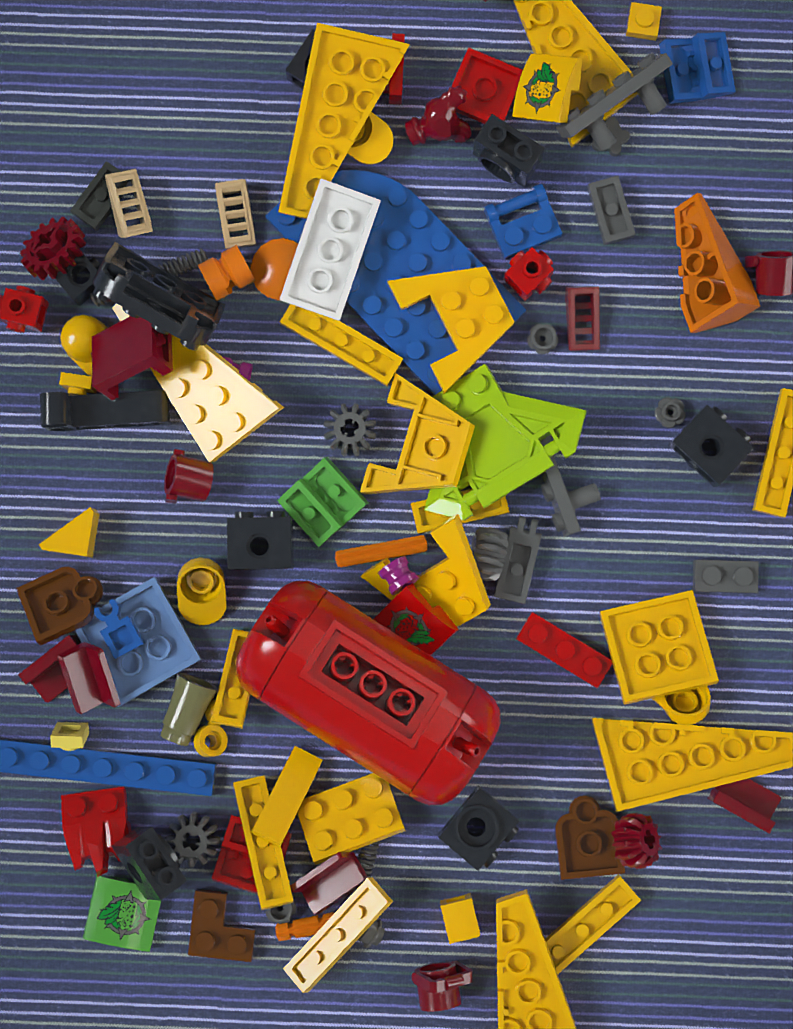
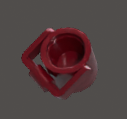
(773, 272)
(187, 478)
(440, 984)

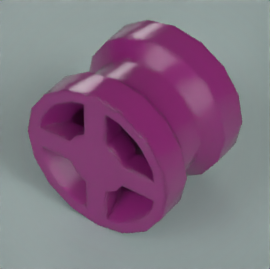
(398, 575)

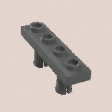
(600, 102)
(565, 501)

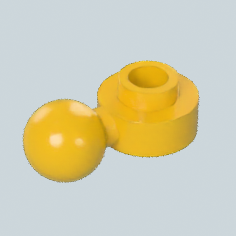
(217, 736)

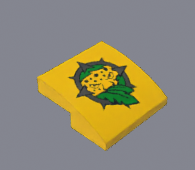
(547, 87)

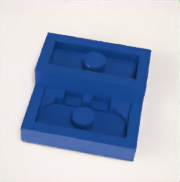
(699, 68)

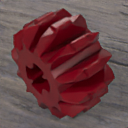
(636, 841)

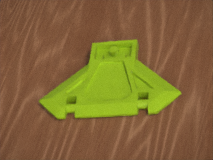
(504, 443)

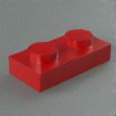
(395, 84)

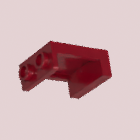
(126, 351)

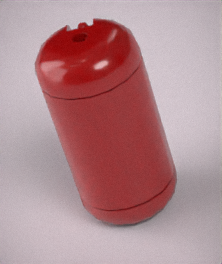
(368, 692)

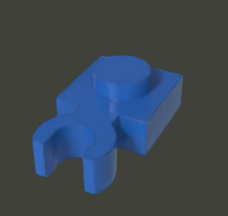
(120, 634)

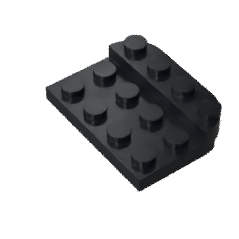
(157, 297)

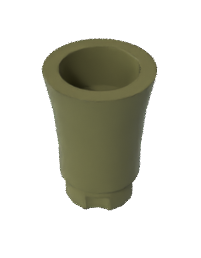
(187, 708)

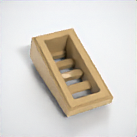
(232, 187)
(117, 205)

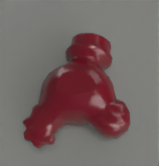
(441, 120)

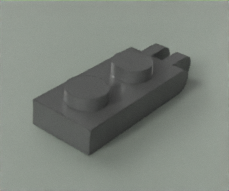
(519, 562)

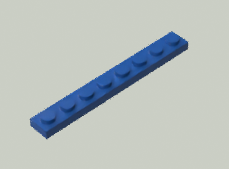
(107, 767)

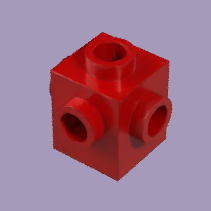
(524, 282)
(23, 309)

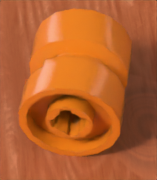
(226, 272)

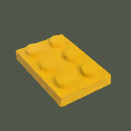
(349, 817)

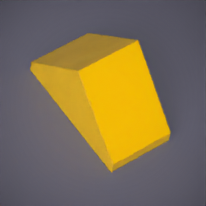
(76, 536)

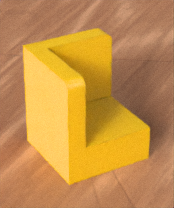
(459, 918)

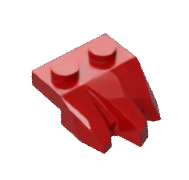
(93, 824)

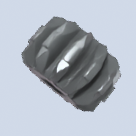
(360, 434)
(489, 552)
(194, 828)

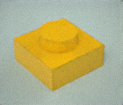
(643, 21)
(76, 384)

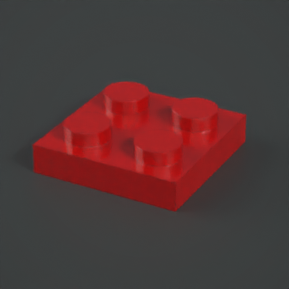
(489, 86)

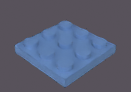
(166, 641)

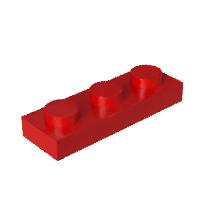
(564, 650)

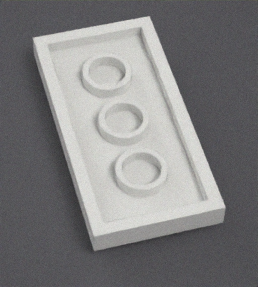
(329, 249)

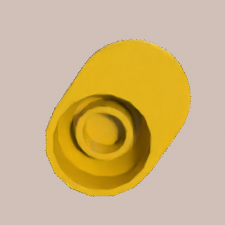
(372, 142)
(77, 339)
(201, 591)
(686, 706)

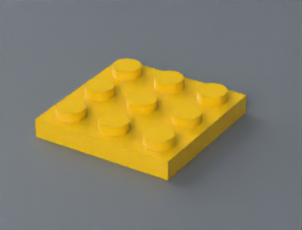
(658, 647)

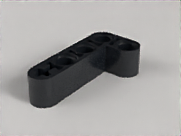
(96, 411)

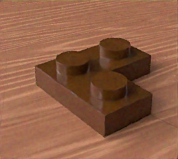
(211, 935)

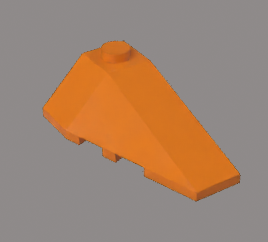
(713, 277)

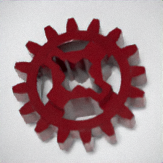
(52, 248)

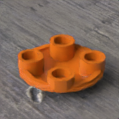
(271, 266)

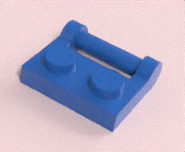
(525, 231)

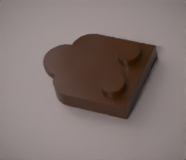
(59, 603)
(586, 841)

